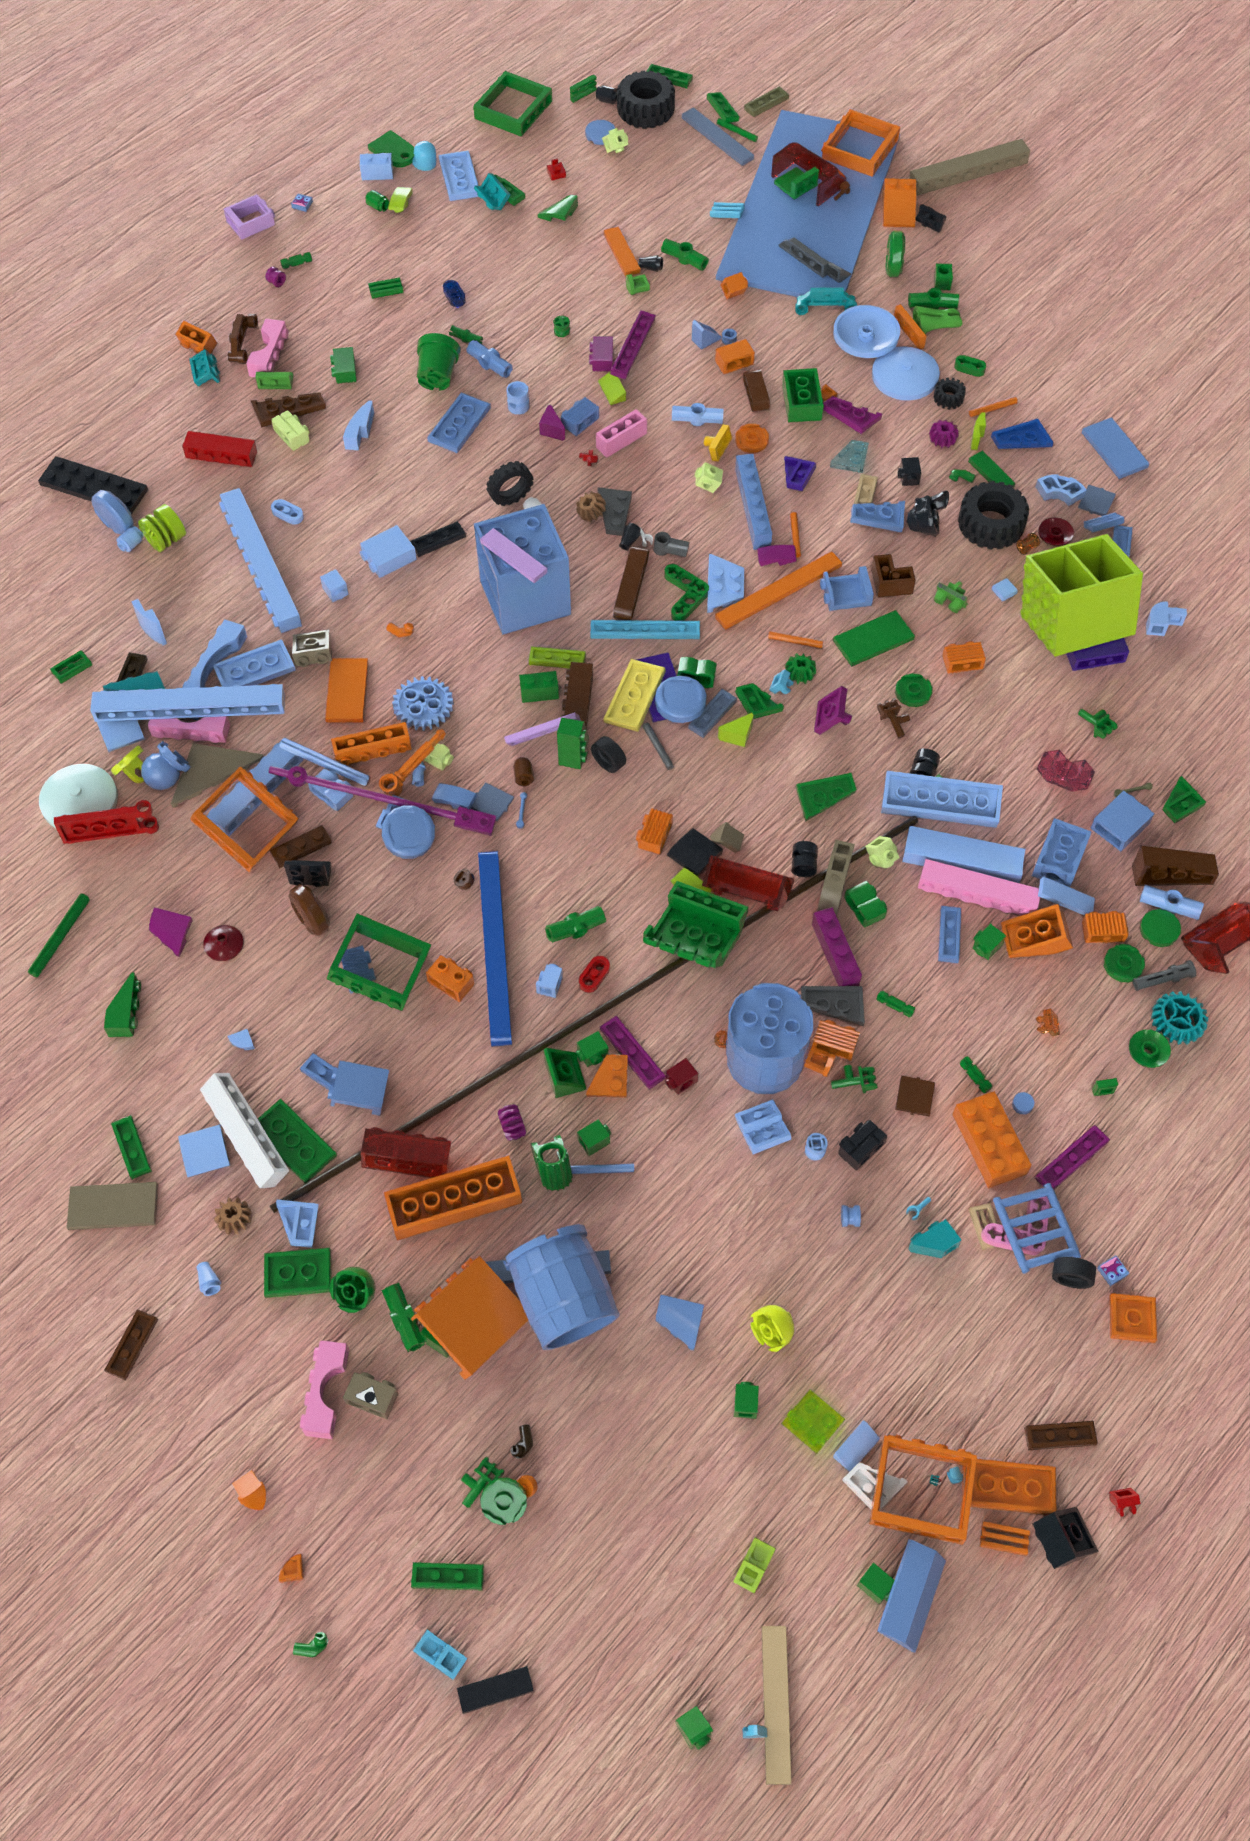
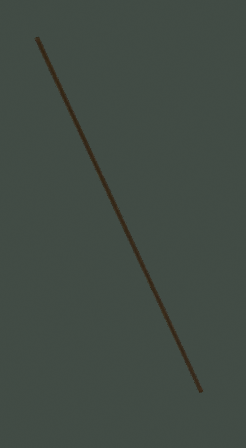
(565, 1031)

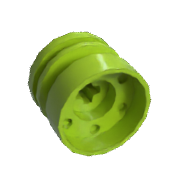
(162, 528)

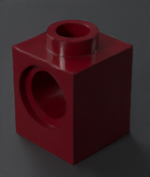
(681, 1076)

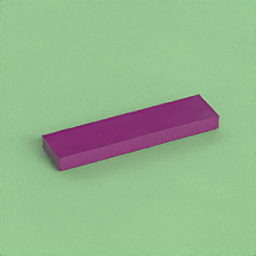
(638, 1058)
(1073, 1157)

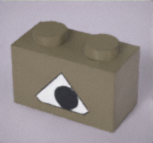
(371, 1395)

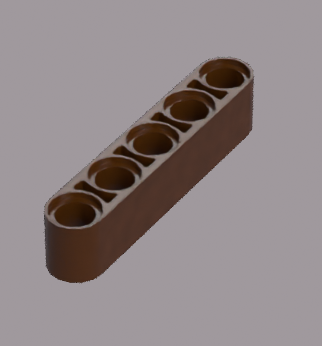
(631, 583)

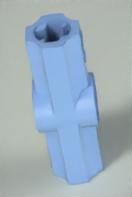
(697, 414)
(1180, 905)

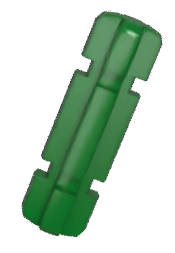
(296, 260)
(895, 1004)
(976, 1074)

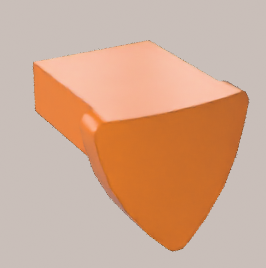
(820, 1061)
(250, 1491)

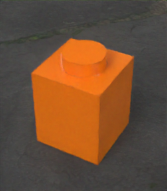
(734, 285)

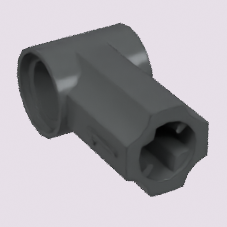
(665, 544)

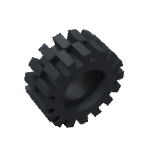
(947, 400)

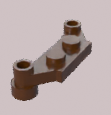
(237, 337)

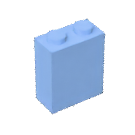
(387, 551)

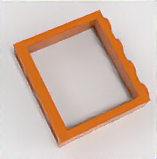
(867, 124)
(223, 839)
(914, 1526)

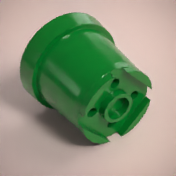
(436, 360)

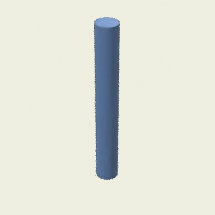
(607, 1168)

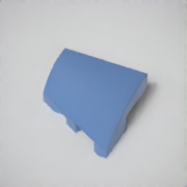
(680, 1318)

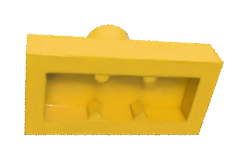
(719, 443)

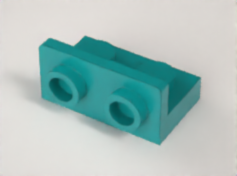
(204, 367)

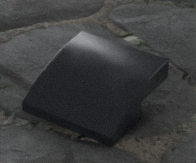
(694, 852)

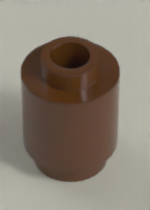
(523, 772)

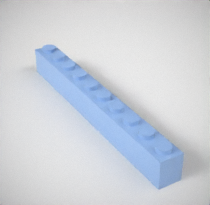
(260, 560)
(188, 702)

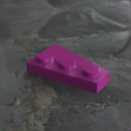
(856, 418)

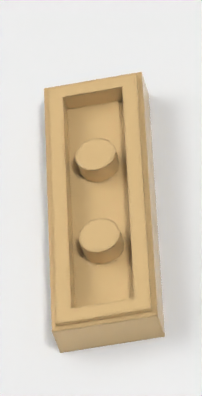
(865, 489)

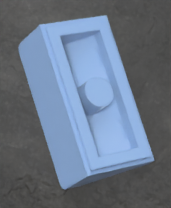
(856, 1446)

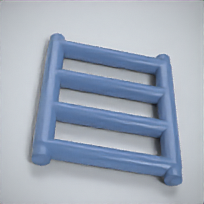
(1017, 1245)

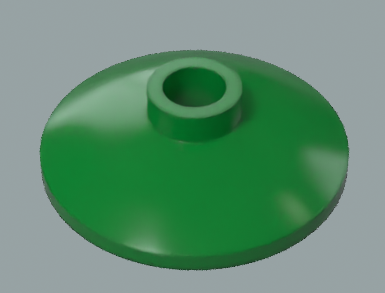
(1151, 1041)

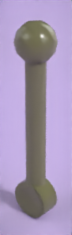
(1148, 786)

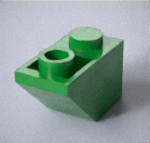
(694, 1728)

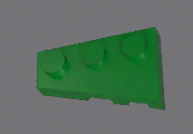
(824, 793)

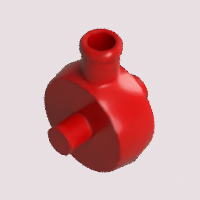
(589, 457)

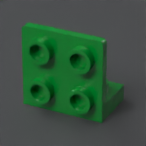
(797, 182)

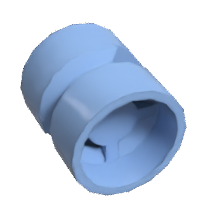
(518, 397)

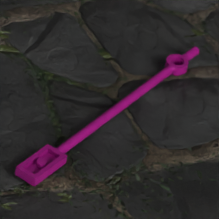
(464, 818)

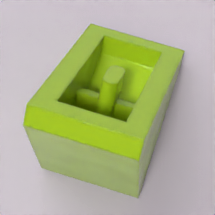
(736, 731)

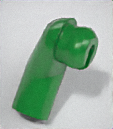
(312, 1649)

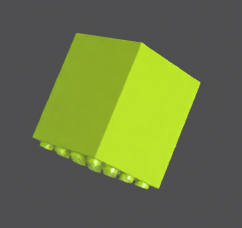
(1081, 594)

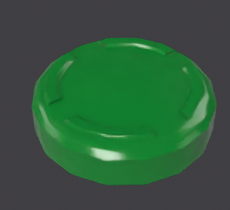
(895, 254)

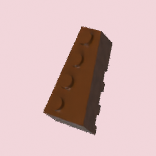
(1173, 867)

